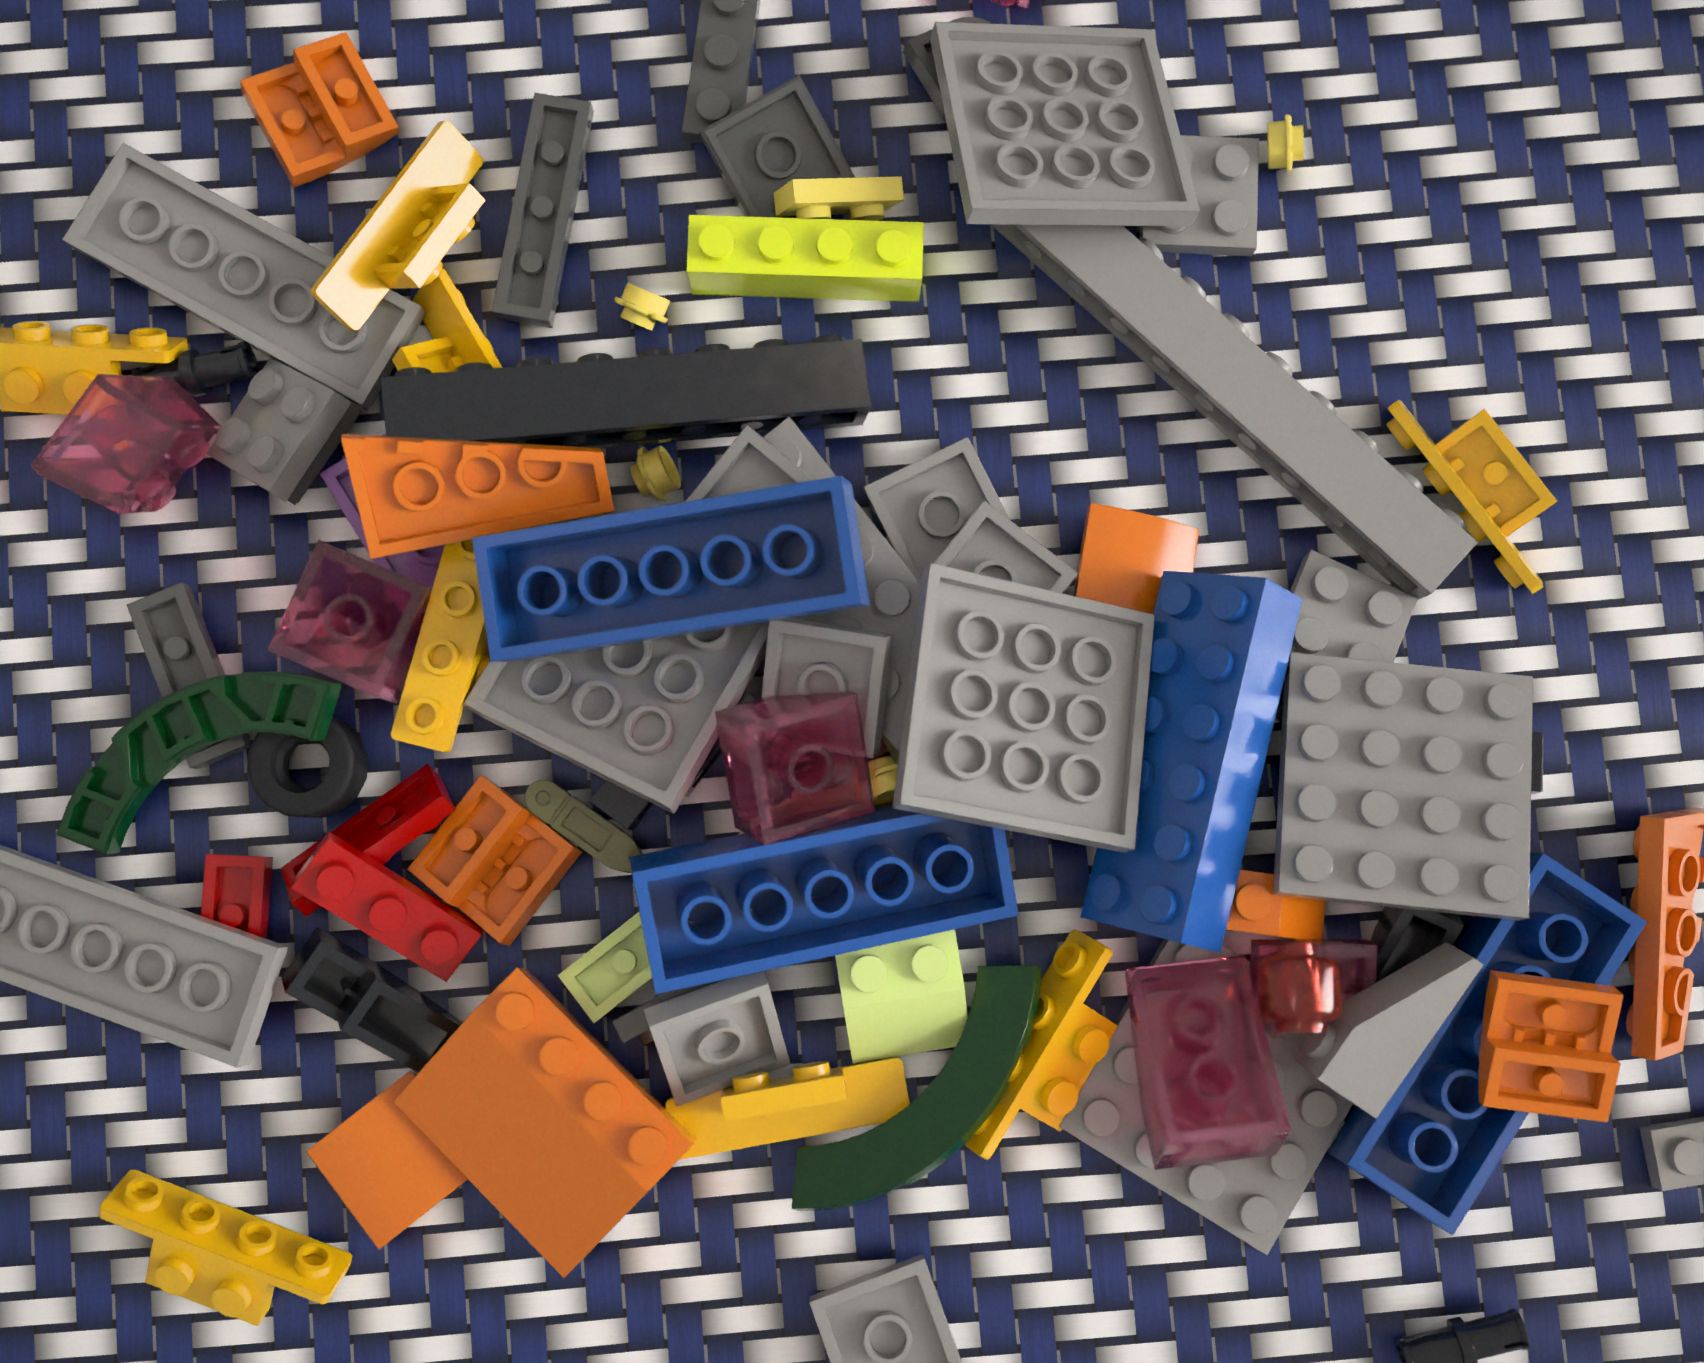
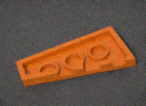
(455, 490)
(1667, 879)

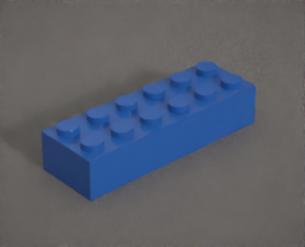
(671, 570)
(1206, 739)
(824, 893)
(1434, 1136)

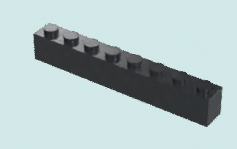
(635, 398)

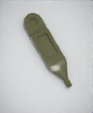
(581, 825)

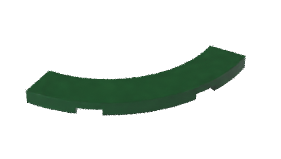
(180, 727)
(943, 1114)

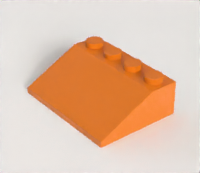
(543, 1120)

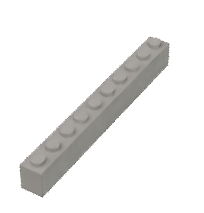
(1252, 400)

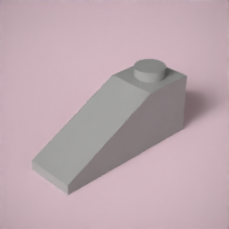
(1388, 1027)

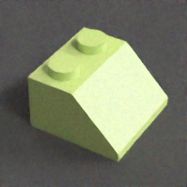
(903, 997)

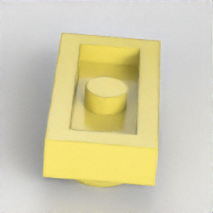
(820, 198)

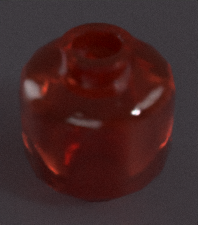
(1299, 989)

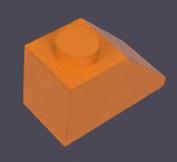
(1261, 912)

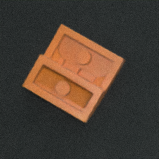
(319, 109)
(1127, 554)
(494, 860)
(1549, 1046)
(385, 1166)

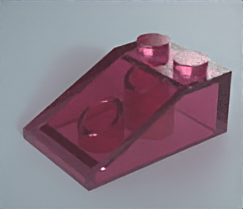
(1204, 1063)

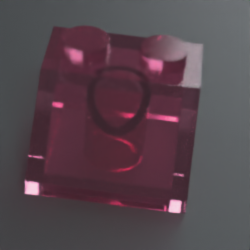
(128, 442)
(353, 622)
(795, 763)

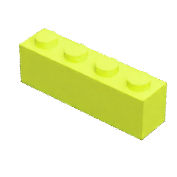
(805, 258)

